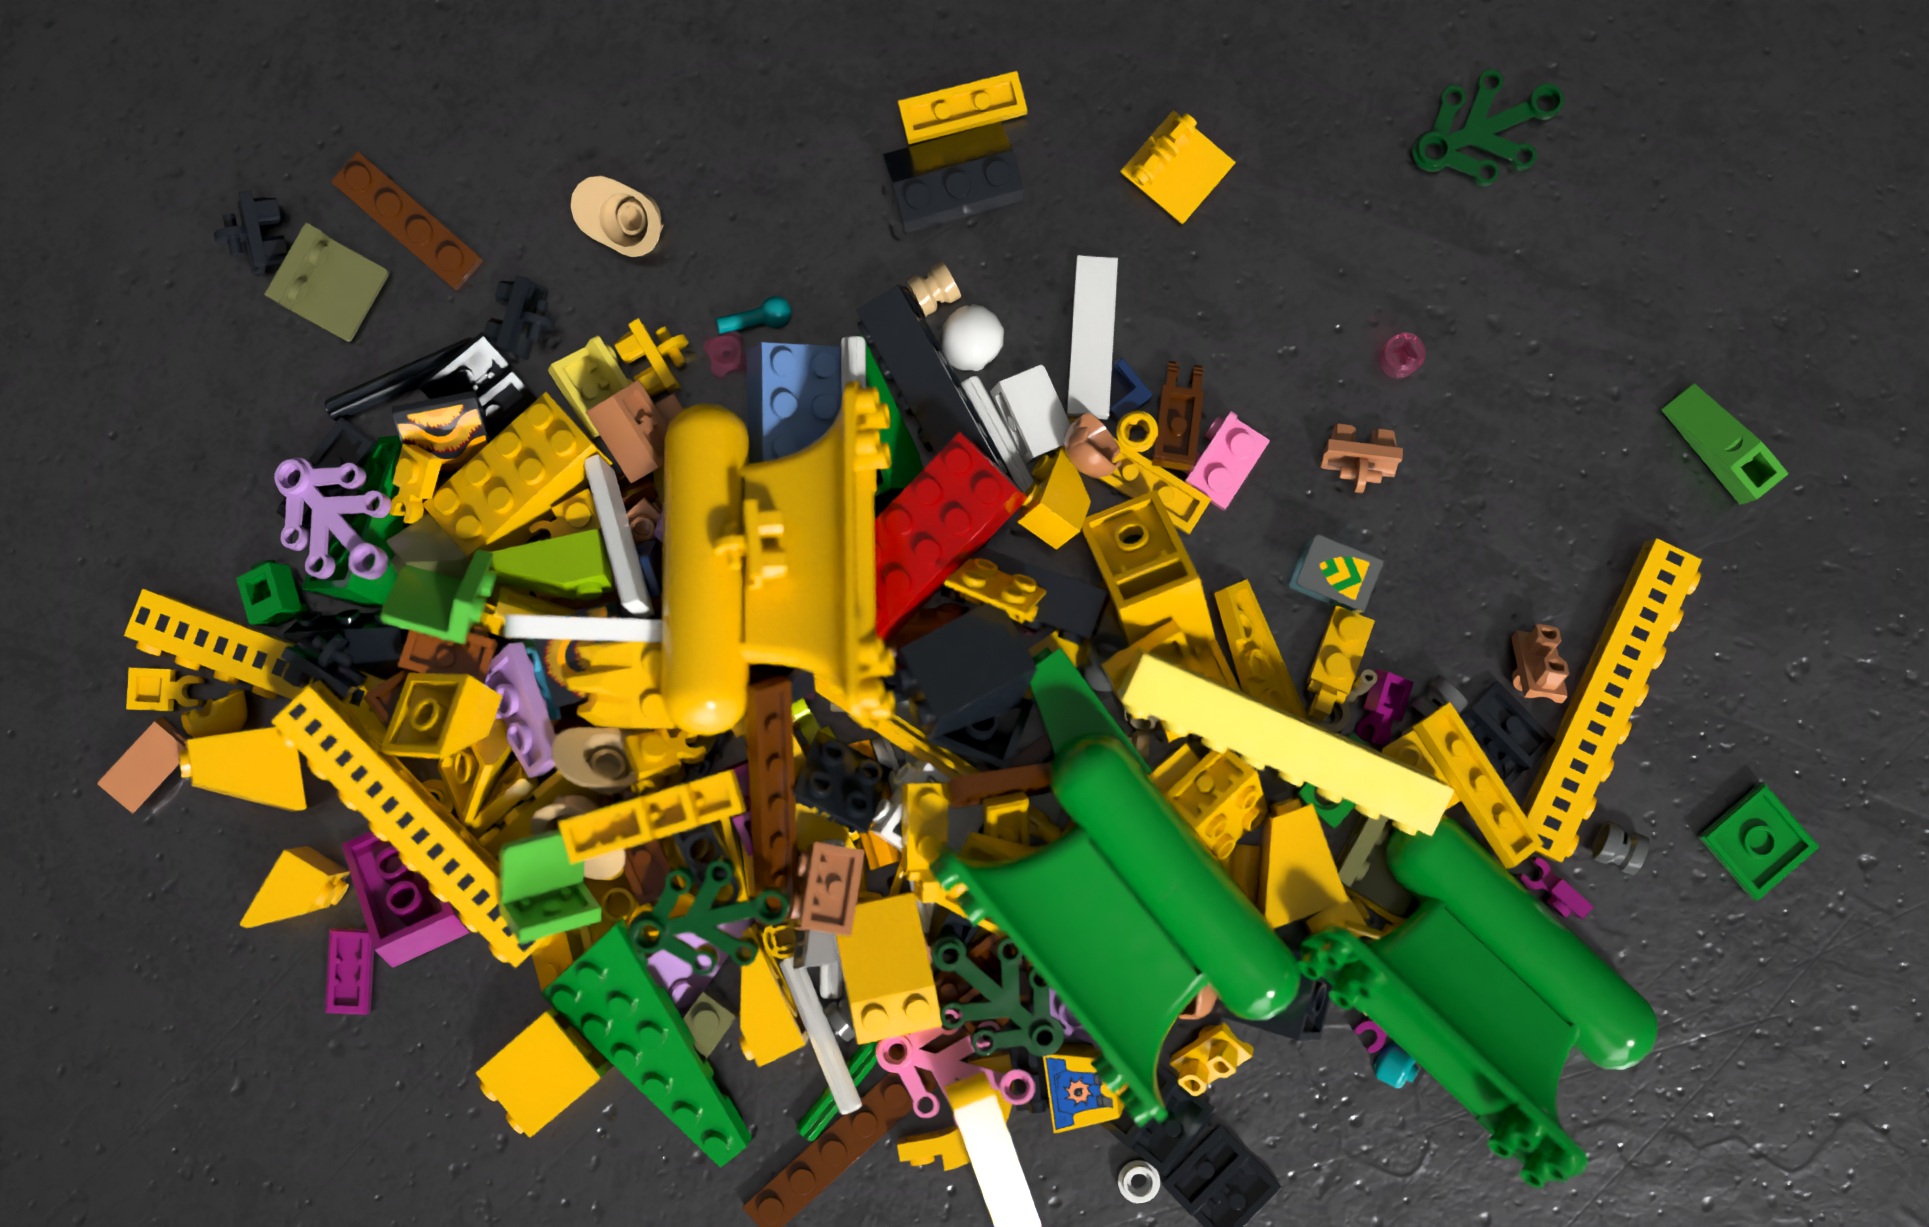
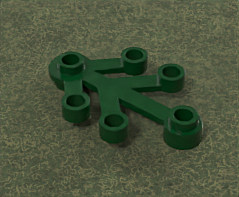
(1481, 131)
(703, 920)
(1002, 1001)

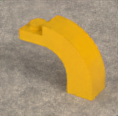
(948, 1141)

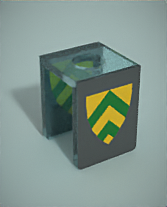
(1336, 574)

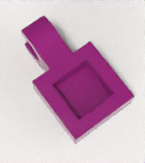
(1387, 702)
(1563, 897)

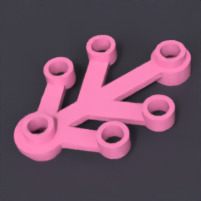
(945, 1065)

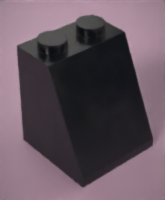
(964, 671)
(1302, 1018)

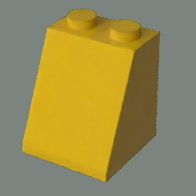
(246, 766)
(1295, 865)
(542, 1072)

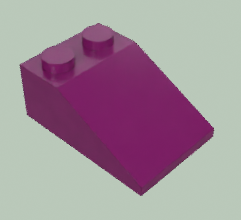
(397, 902)

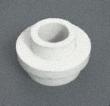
(888, 752)
(1144, 1193)

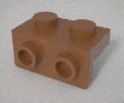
(439, 656)

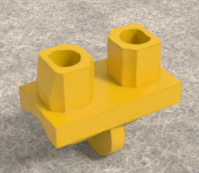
(639, 342)
(760, 563)
(1209, 1057)

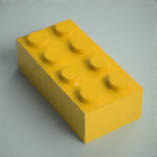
(515, 480)

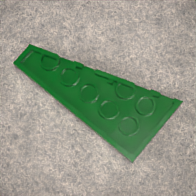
(642, 1034)

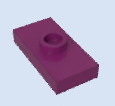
(349, 971)

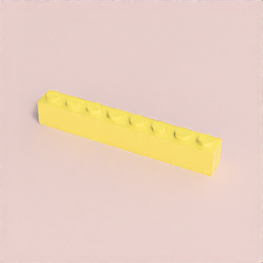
(1283, 741)

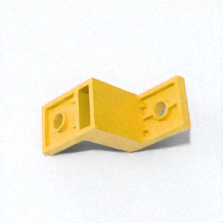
(1154, 580)

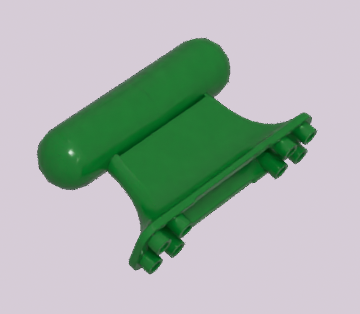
(1127, 917)
(1487, 994)

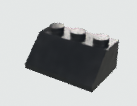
(954, 177)

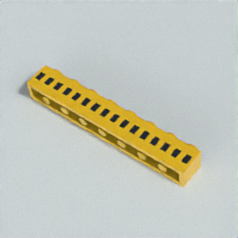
(229, 649)
(1607, 695)
(402, 813)

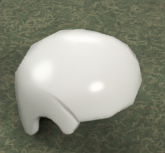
(971, 337)

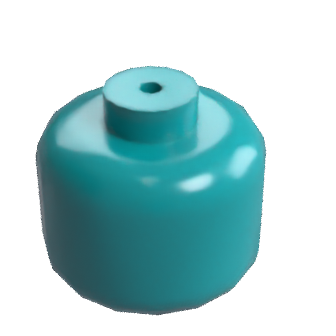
(1395, 1066)

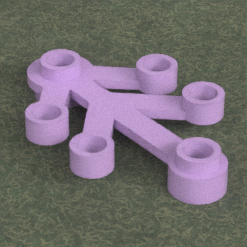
(327, 515)

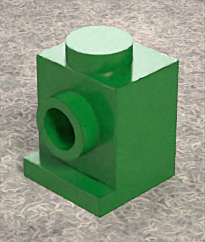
(270, 594)

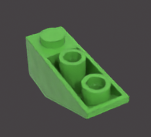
(1725, 445)

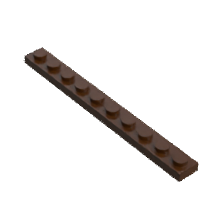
(859, 1130)

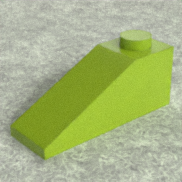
(560, 566)

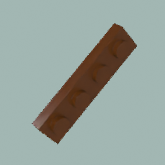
(407, 221)

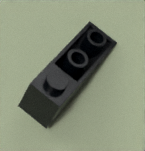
(370, 640)

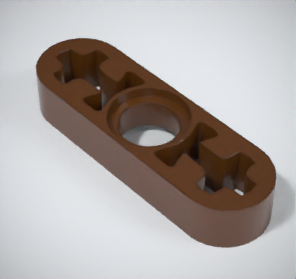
(973, 788)

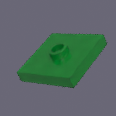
(1758, 841)

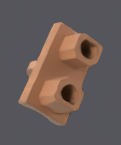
(1361, 460)
(1539, 665)

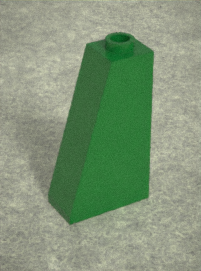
(1070, 705)

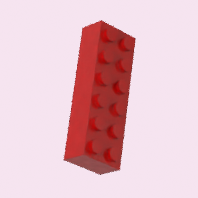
(936, 529)

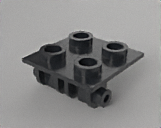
(841, 783)

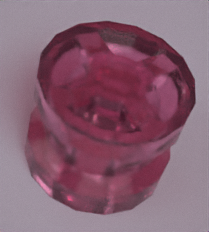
(1397, 363)

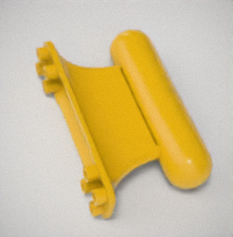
(811, 617)

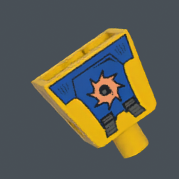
(1076, 1090)

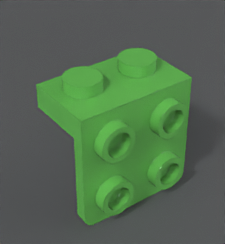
(440, 602)
(542, 889)

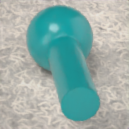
(773, 312)

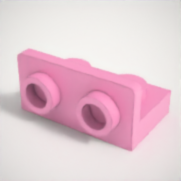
(1226, 459)

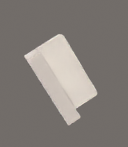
(1031, 412)

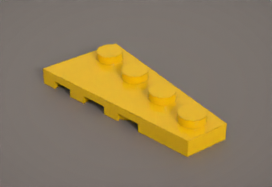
(1255, 650)

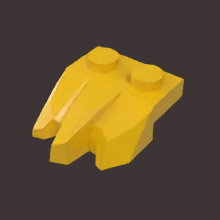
(621, 684)

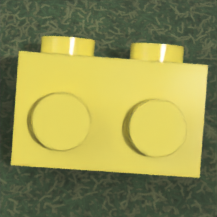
(589, 379)

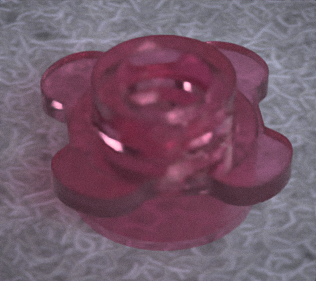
(715, 349)

